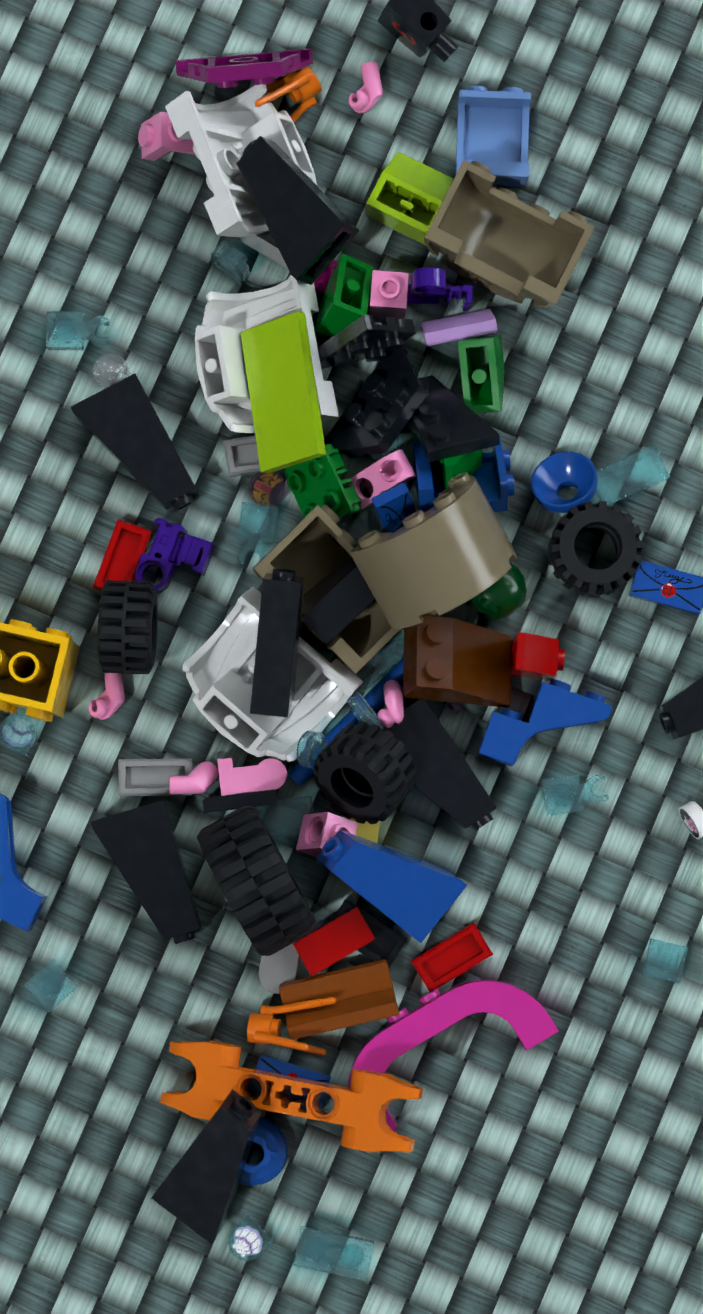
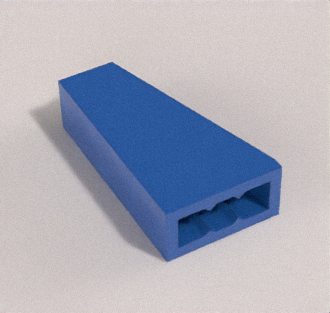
(397, 884)

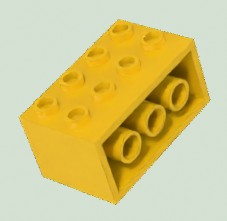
(35, 669)

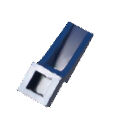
(552, 709)
(18, 901)

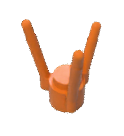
(299, 86)
(266, 1029)

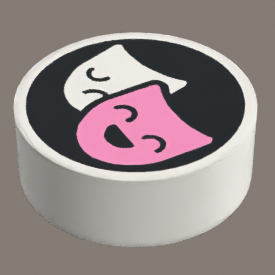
(692, 817)

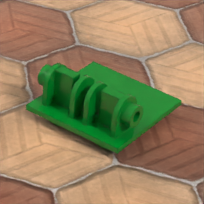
(320, 484)

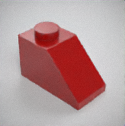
(536, 656)

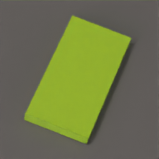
(283, 393)

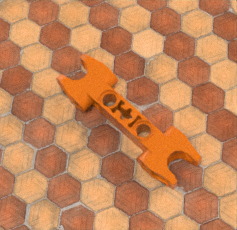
(357, 1108)

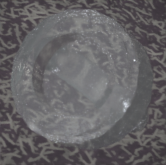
(110, 370)

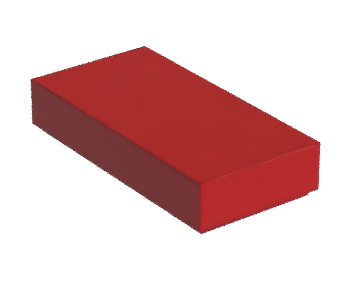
(123, 554)
(334, 941)
(452, 957)

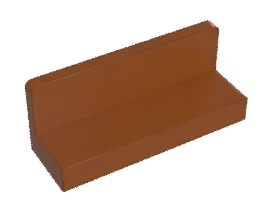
(361, 996)

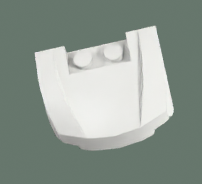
(219, 139)
(221, 352)
(223, 684)

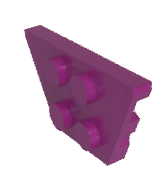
(257, 66)

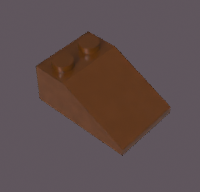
(456, 663)

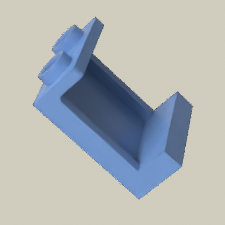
(495, 132)

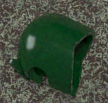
(502, 597)

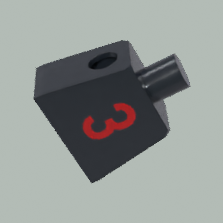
(407, 22)

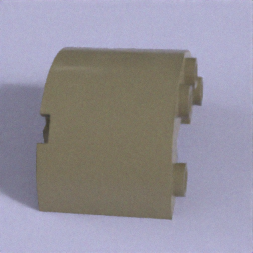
(505, 242)
(314, 551)
(436, 556)

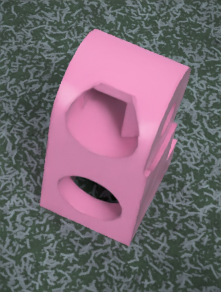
(383, 476)
(266, 775)

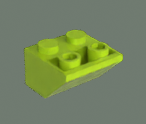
(408, 196)

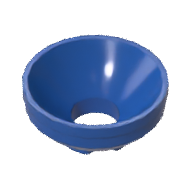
(562, 471)
(275, 1154)

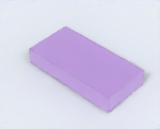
(458, 327)

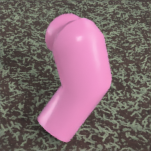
(370, 92)
(110, 699)
(394, 704)
(196, 782)

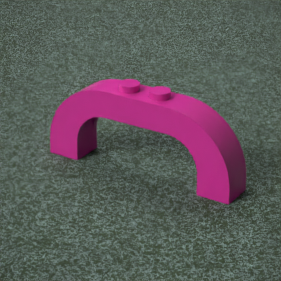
(444, 1009)

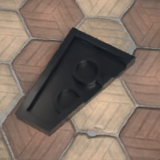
(448, 425)

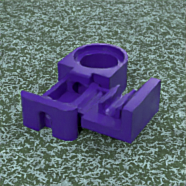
(433, 284)
(175, 549)

